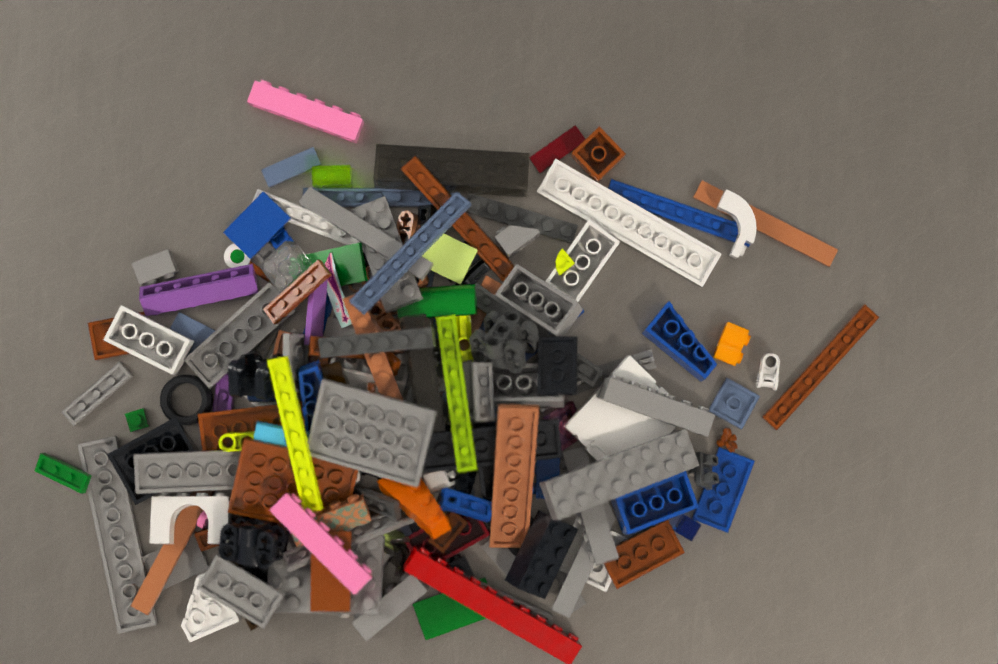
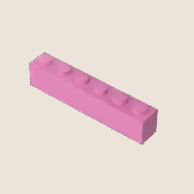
(305, 111)
(321, 543)

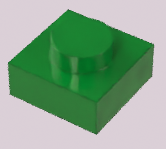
(137, 420)

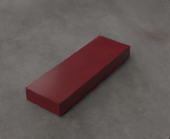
(557, 149)

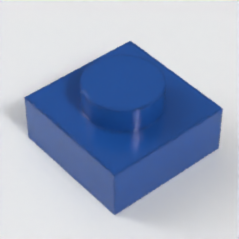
(280, 238)

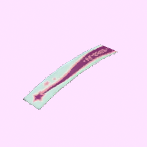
(336, 294)

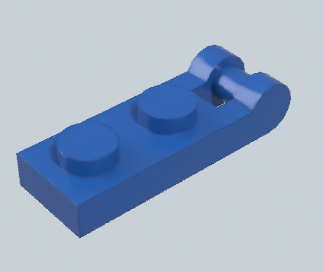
(466, 505)

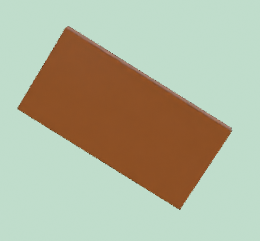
(644, 553)
(327, 591)

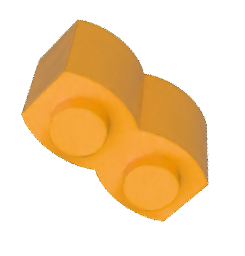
(731, 344)

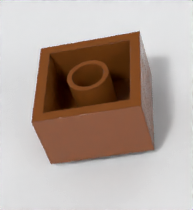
(598, 154)

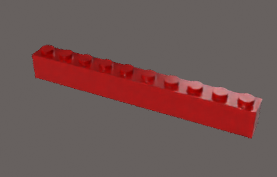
(491, 605)

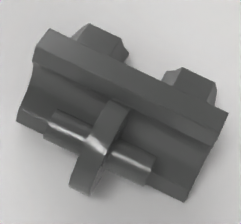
(703, 473)

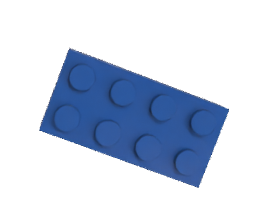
(654, 503)

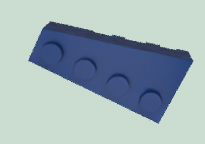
(679, 342)
(310, 381)

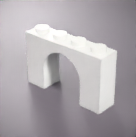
(166, 508)

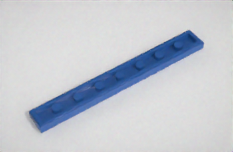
(677, 211)

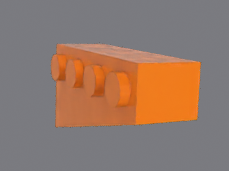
(418, 505)

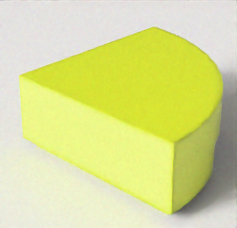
(563, 262)

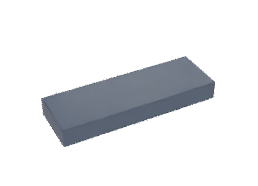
(291, 167)

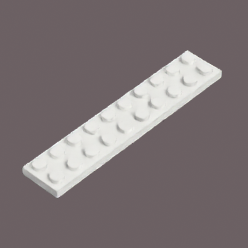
(629, 222)

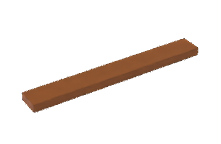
(465, 225)
(820, 367)

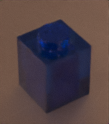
(686, 527)

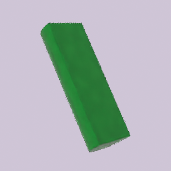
(443, 301)

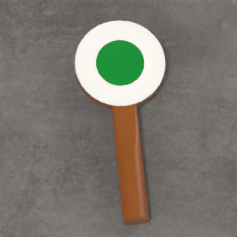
(236, 257)

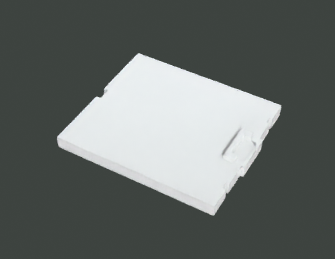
(611, 428)

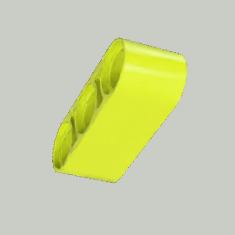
(237, 438)

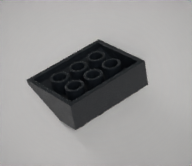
(164, 438)

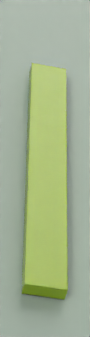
(456, 394)

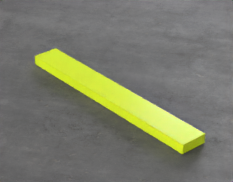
(295, 433)

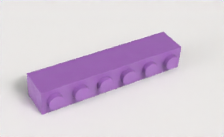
(198, 290)

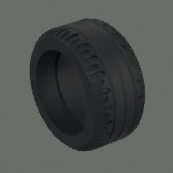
(166, 398)

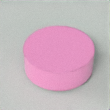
(202, 521)

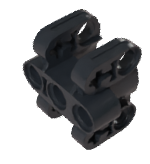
(251, 376)
(253, 541)

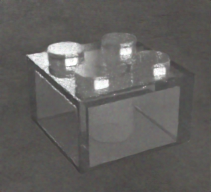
(285, 265)

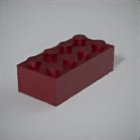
(471, 534)

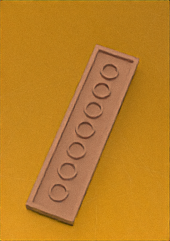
(513, 474)

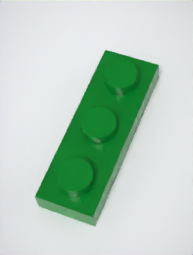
(63, 473)

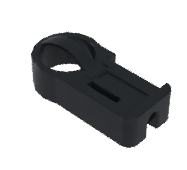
(475, 273)

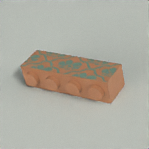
(342, 515)

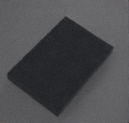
(557, 365)

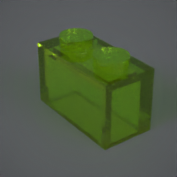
(332, 176)

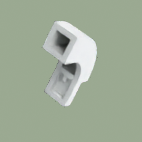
(744, 217)

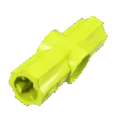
(464, 332)

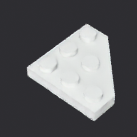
(206, 614)

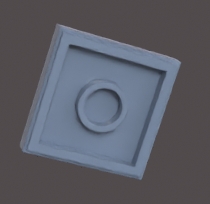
(734, 403)

